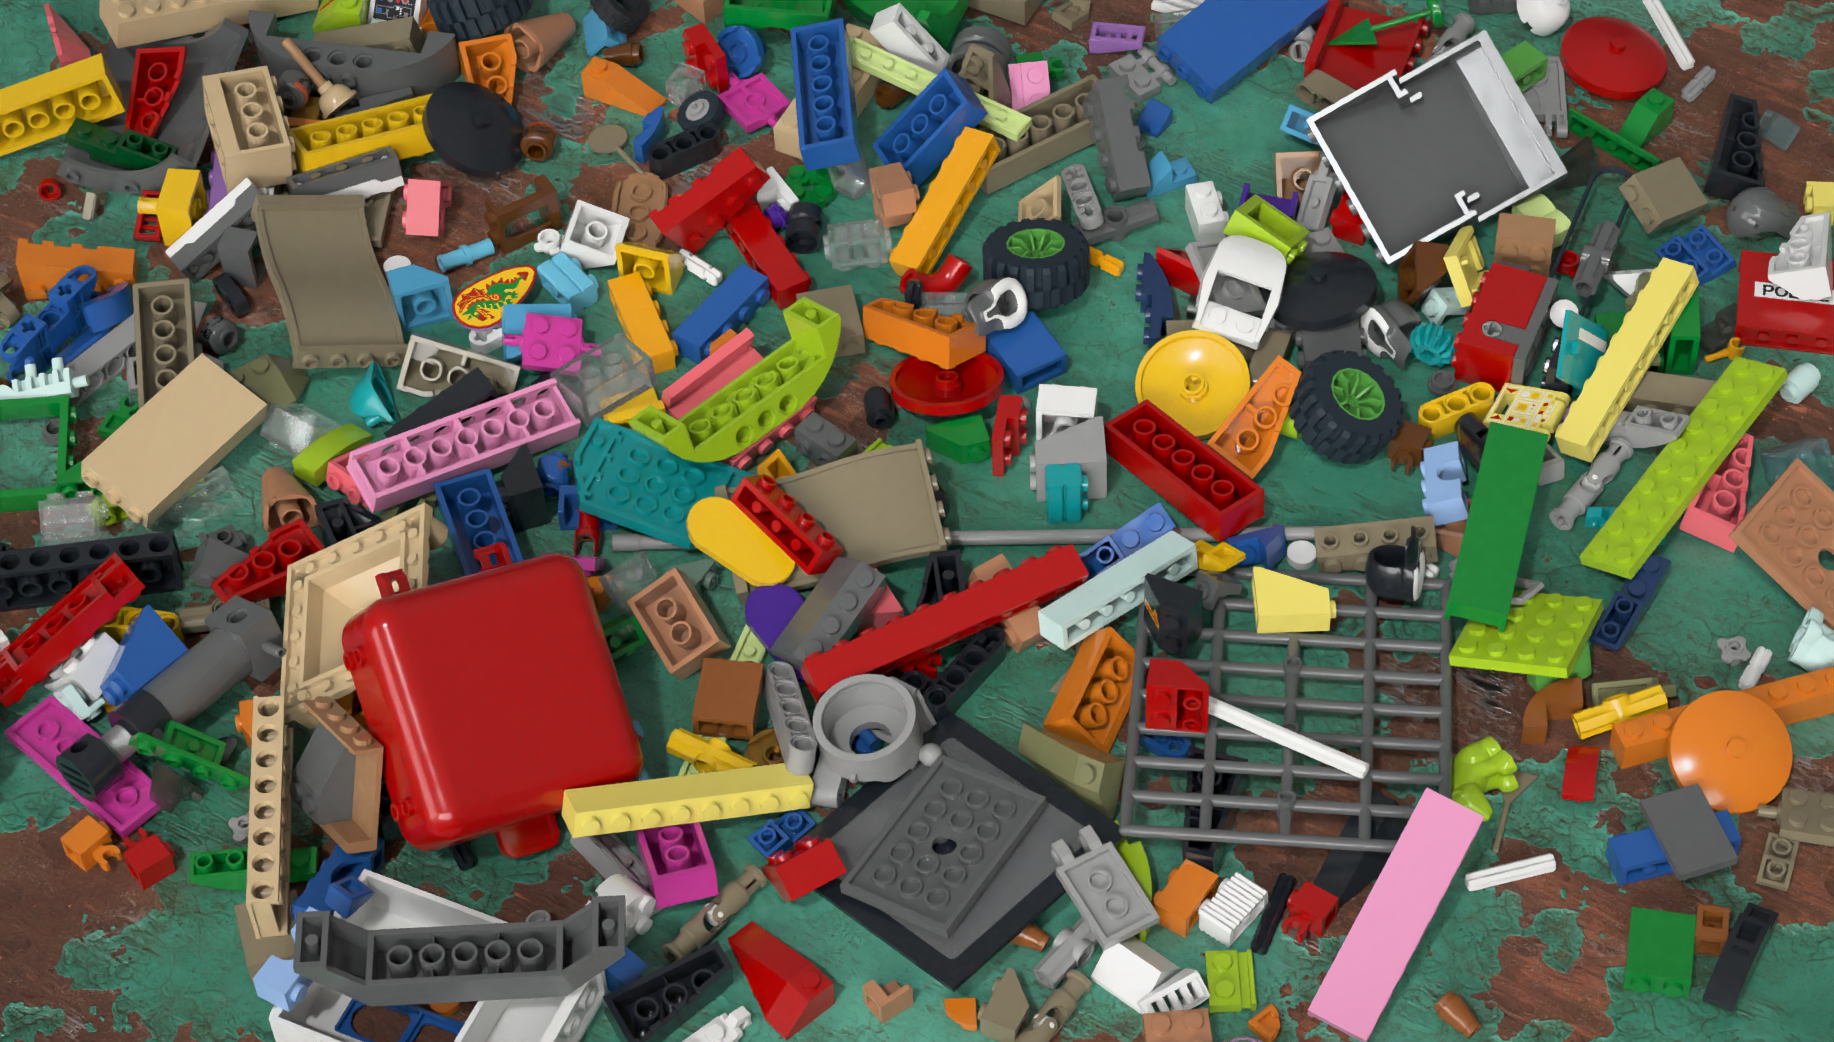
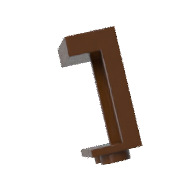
(543, 199)

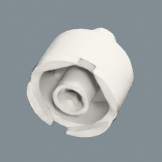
(638, 903)

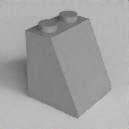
(1076, 444)

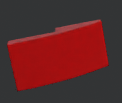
(1580, 773)

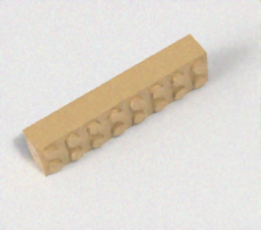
(156, 20)

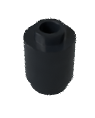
(878, 407)

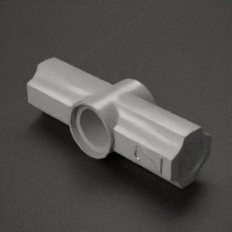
(1070, 950)

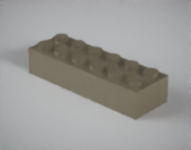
(1055, 133)
(163, 333)

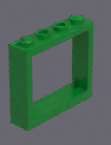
(10, 409)

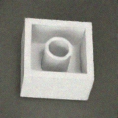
(1063, 407)

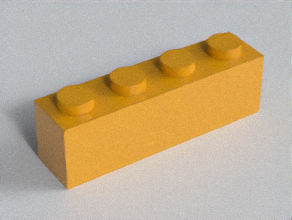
(641, 319)

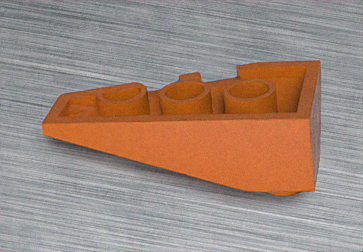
(1254, 425)

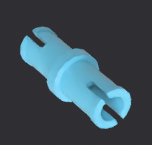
(465, 255)

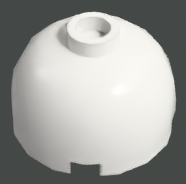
(1544, 15)

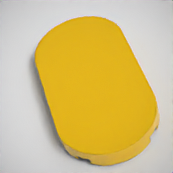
(737, 542)

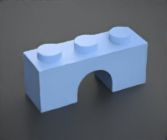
(1442, 483)
(279, 983)

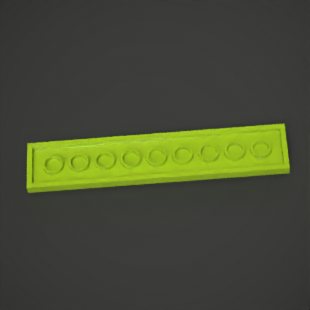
(1683, 467)

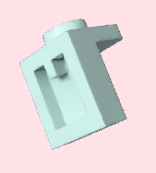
(1442, 302)
(74, 700)

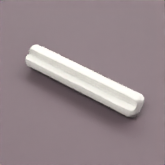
(1510, 872)

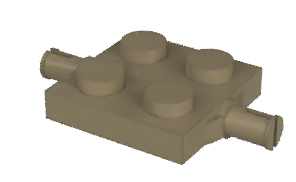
(1803, 816)

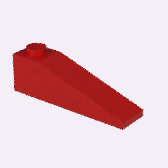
(265, 569)
(783, 981)

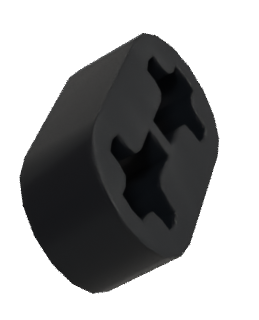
(231, 295)

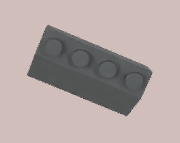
(831, 611)

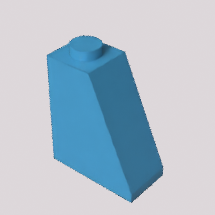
(513, 322)

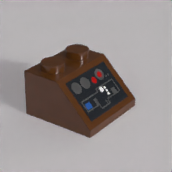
(1420, 271)

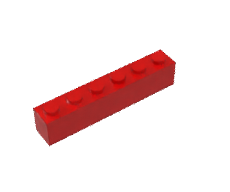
(767, 253)

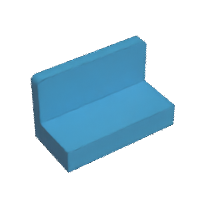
(599, 34)

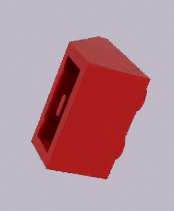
(1176, 697)
(803, 868)

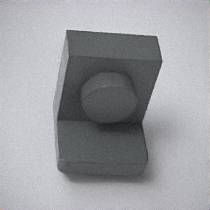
(1215, 585)

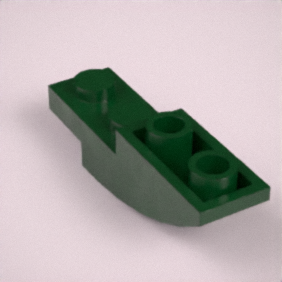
(124, 150)

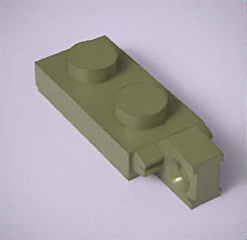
(1604, 689)

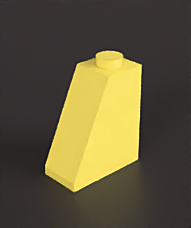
(1289, 603)

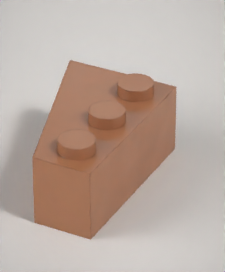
(1020, 629)

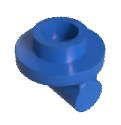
(866, 742)

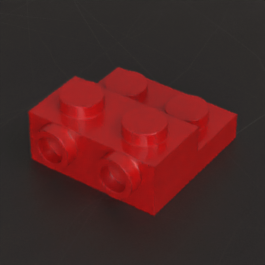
(705, 53)
(1008, 432)

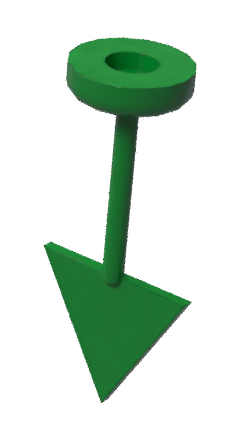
(1363, 32)

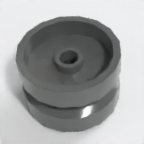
(985, 38)

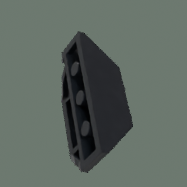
(342, 520)

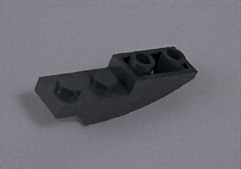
(1740, 956)

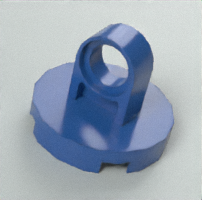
(742, 49)

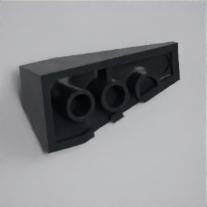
(1350, 870)

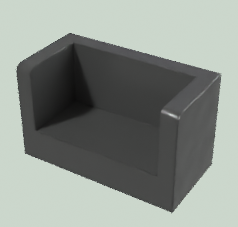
(237, 258)

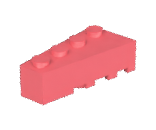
(1722, 499)

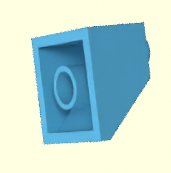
(420, 296)

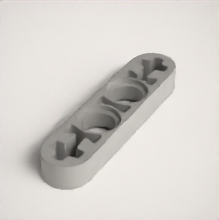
(1082, 197)

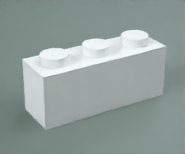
(908, 39)

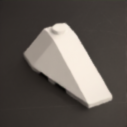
(1806, 259)

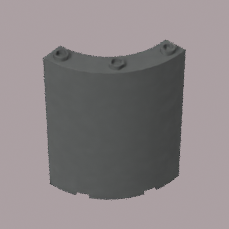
(182, 123)

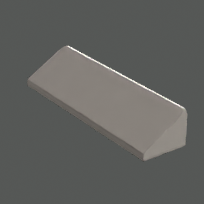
(612, 857)

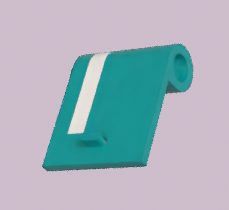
(1579, 350)

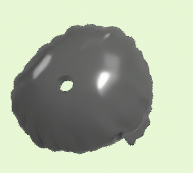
(1760, 211)

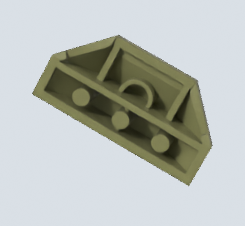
(272, 379)

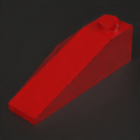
(153, 86)

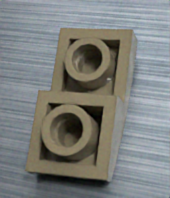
(1777, 862)

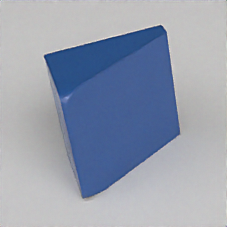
(1155, 118)
(347, 896)

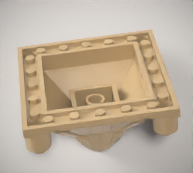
(335, 586)

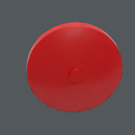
(1612, 57)
(946, 392)

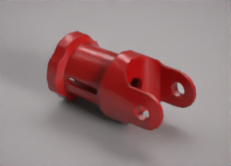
(587, 532)

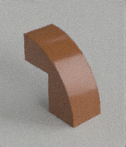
(1552, 702)

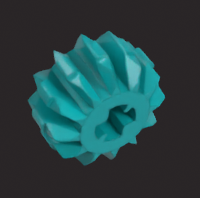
(1432, 344)

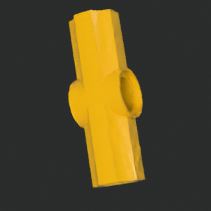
(1619, 709)
(705, 754)

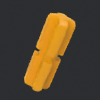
(1107, 262)

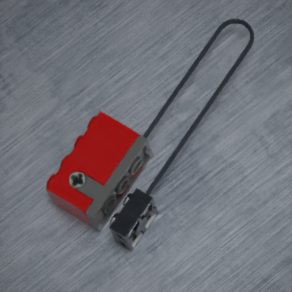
(1513, 320)

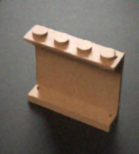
(362, 830)

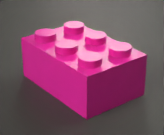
(677, 863)

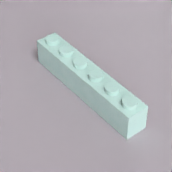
(1115, 590)

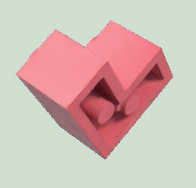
(426, 205)

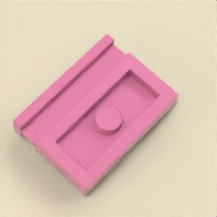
(1028, 82)

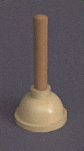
(332, 96)

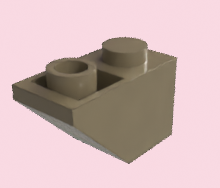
(1006, 1011)

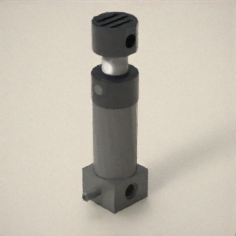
(240, 644)

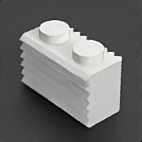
(1232, 908)

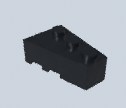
(941, 577)

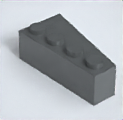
(1117, 138)

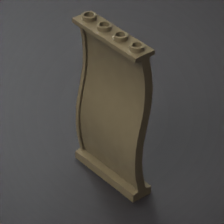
(328, 281)
(872, 504)

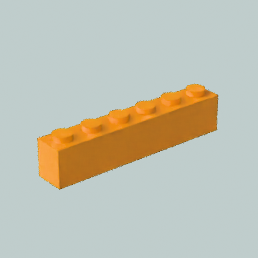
(945, 202)

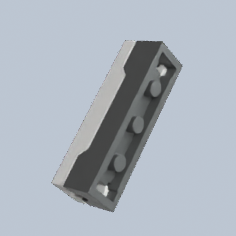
(358, 175)
(197, 249)

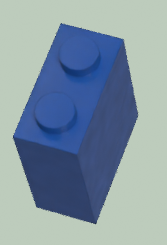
(1027, 354)

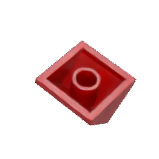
(1178, 269)

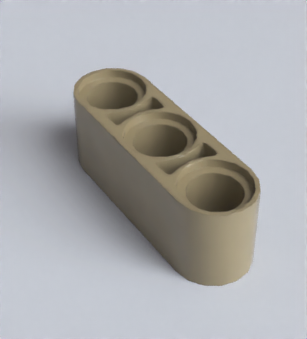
(1321, 90)
(1272, 344)

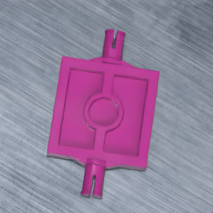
(753, 101)
(549, 341)

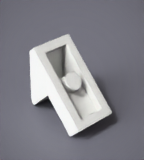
(776, 191)

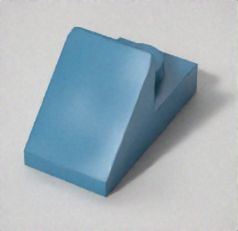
(1169, 175)

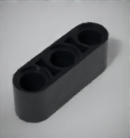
(685, 150)

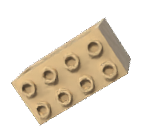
(248, 127)

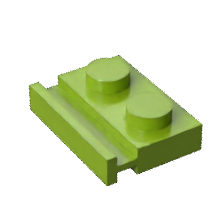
(1230, 980)

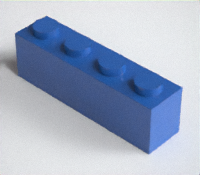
(723, 310)
(1640, 857)

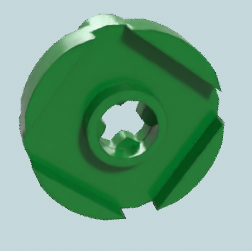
(823, 189)

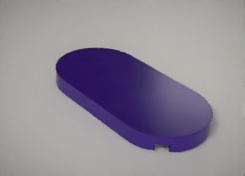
(769, 612)

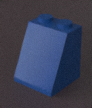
(141, 656)

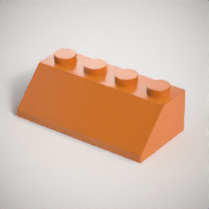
(1095, 691)

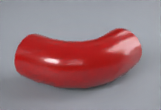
(946, 279)

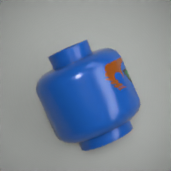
(554, 471)

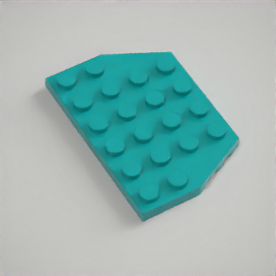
(643, 484)

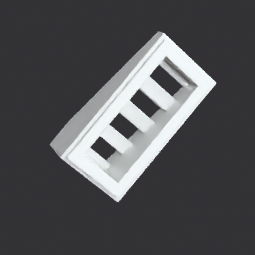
(1190, 1000)

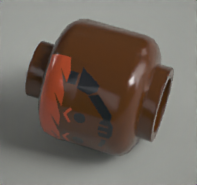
(538, 141)

